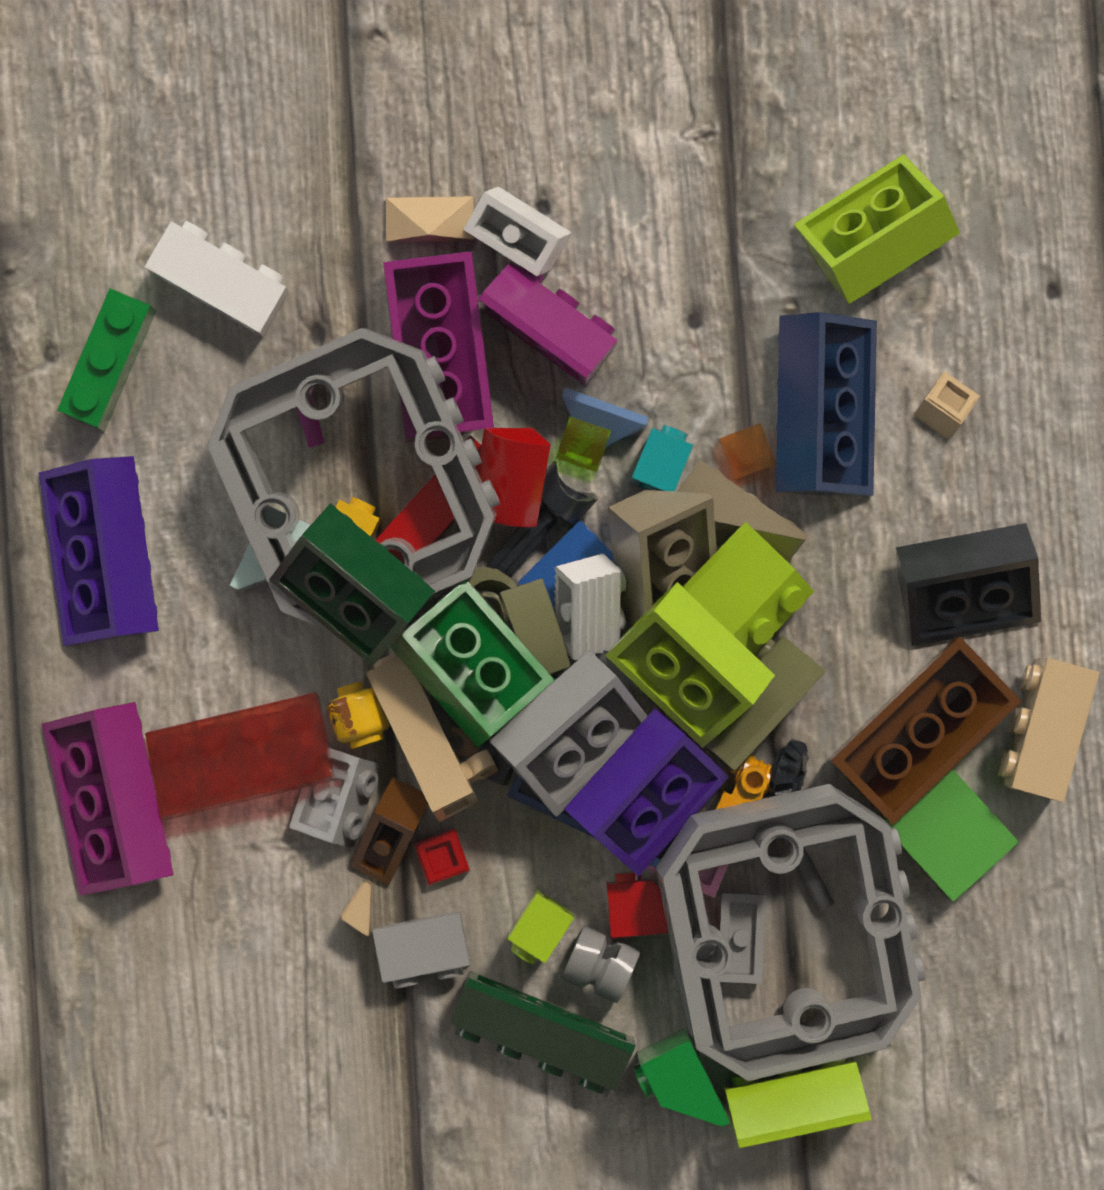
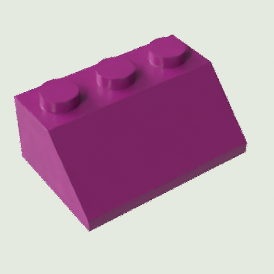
(548, 322)

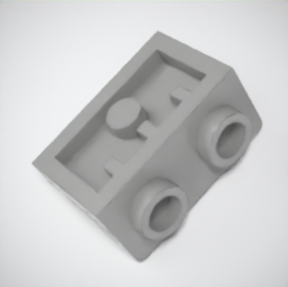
(338, 807)

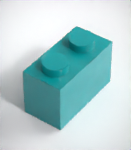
(662, 460)

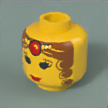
(357, 716)

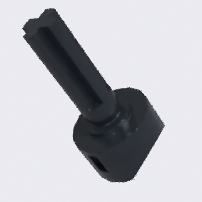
(556, 502)

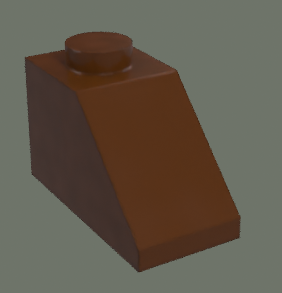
(390, 831)

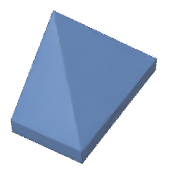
(603, 414)

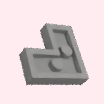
(744, 929)

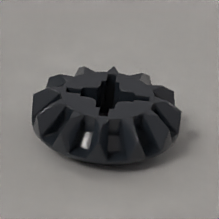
(789, 768)

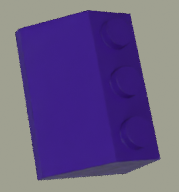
(646, 792)

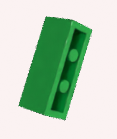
(107, 359)

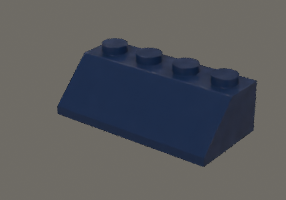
(826, 405)

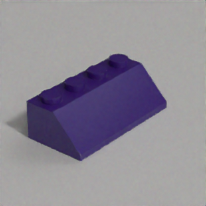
(98, 550)

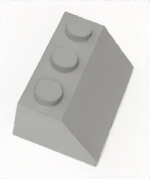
(569, 731)

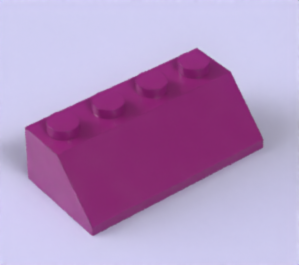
(438, 312)
(107, 798)

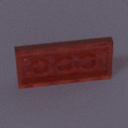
(240, 756)

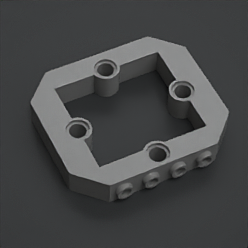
(335, 367)
(841, 1027)

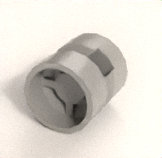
(600, 964)

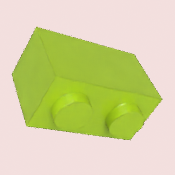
(539, 928)

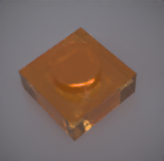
(747, 451)

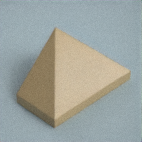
(428, 219)

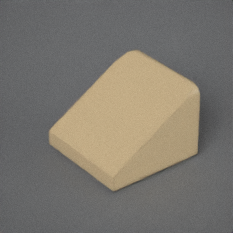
(946, 405)
(359, 909)

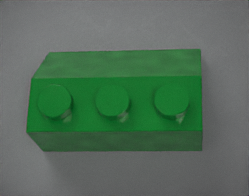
(471, 663)
(678, 1079)

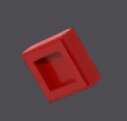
(441, 856)

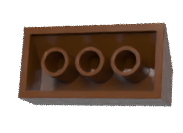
(924, 730)

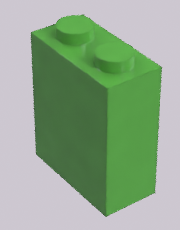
(953, 836)

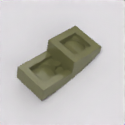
(535, 624)

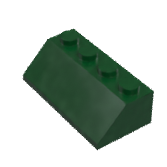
(543, 1032)

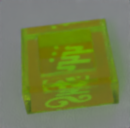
(583, 444)

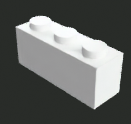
(218, 277)

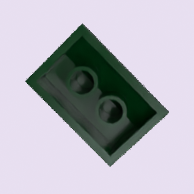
(351, 584)

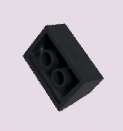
(969, 584)

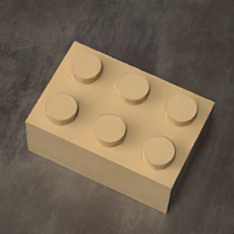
(1047, 728)

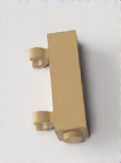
(425, 742)

